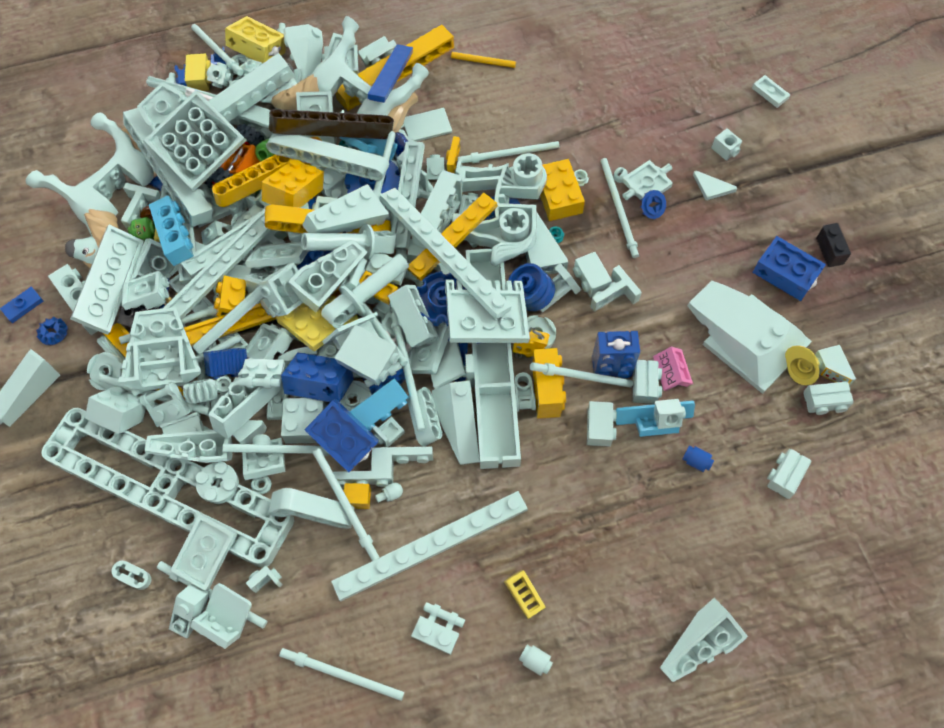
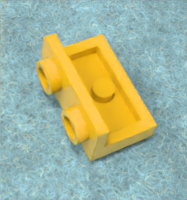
(231, 293)

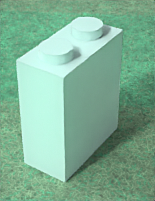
(367, 355)

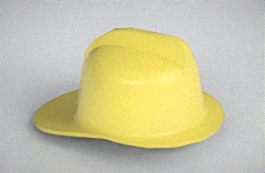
(802, 365)

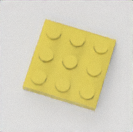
(308, 325)

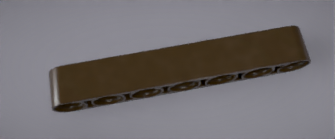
(330, 124)

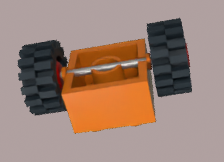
(241, 159)

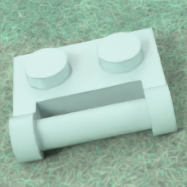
(168, 410)

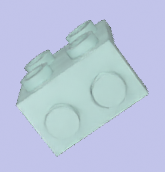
(223, 616)

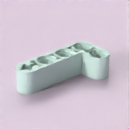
(308, 506)

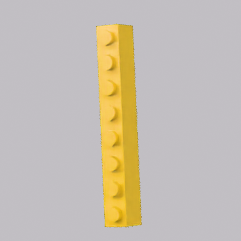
(425, 50)

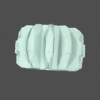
(200, 391)

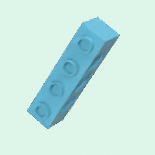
(171, 231)

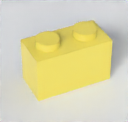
(196, 71)

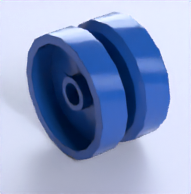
(537, 286)

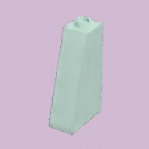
(546, 251)
(25, 386)

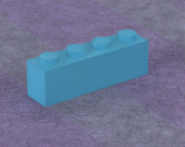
(380, 404)

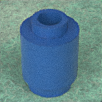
(698, 458)

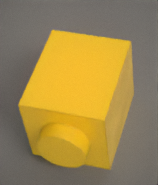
(358, 495)

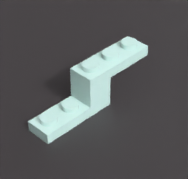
(383, 464)

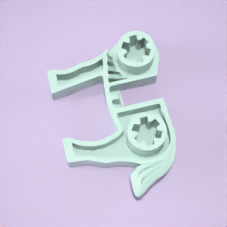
(515, 224)

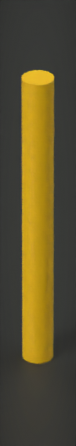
(481, 59)

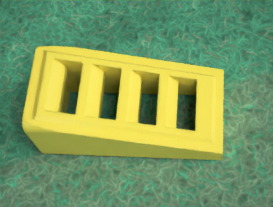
(530, 590)

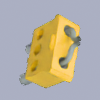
(537, 340)

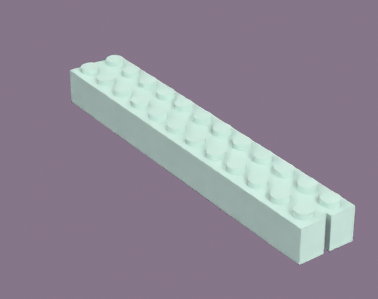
(494, 385)

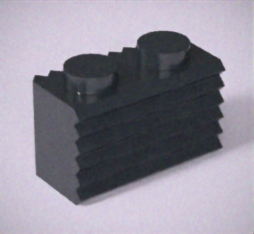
(833, 245)

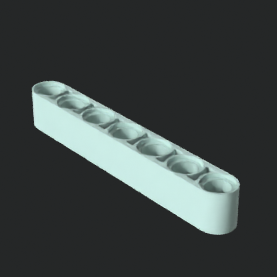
(328, 155)

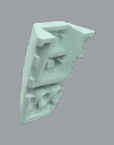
(158, 352)

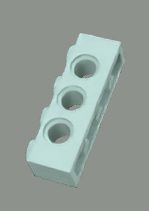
(69, 287)

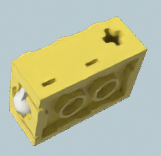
(254, 39)

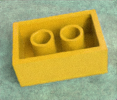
(292, 184)
(561, 192)
(548, 389)

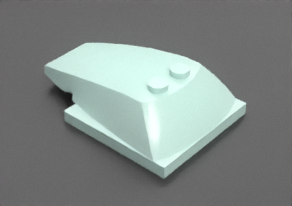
(188, 133)
(746, 333)

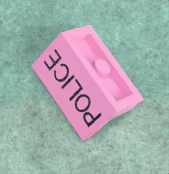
(673, 368)

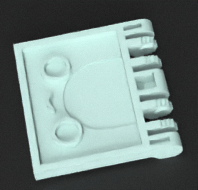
(474, 324)

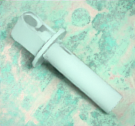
(368, 239)
(352, 301)

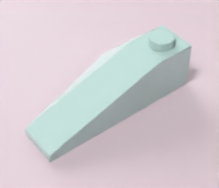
(305, 47)
(151, 260)
(322, 277)
(457, 419)
(194, 446)
(707, 635)

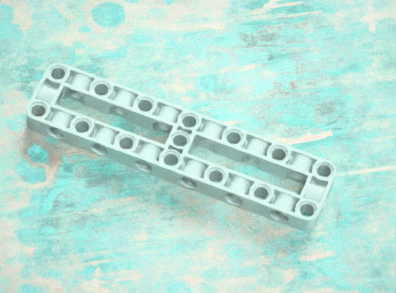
(69, 434)

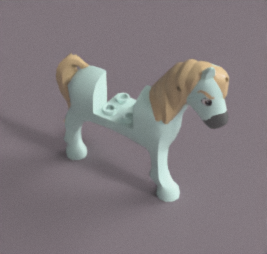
(335, 72)
(91, 197)

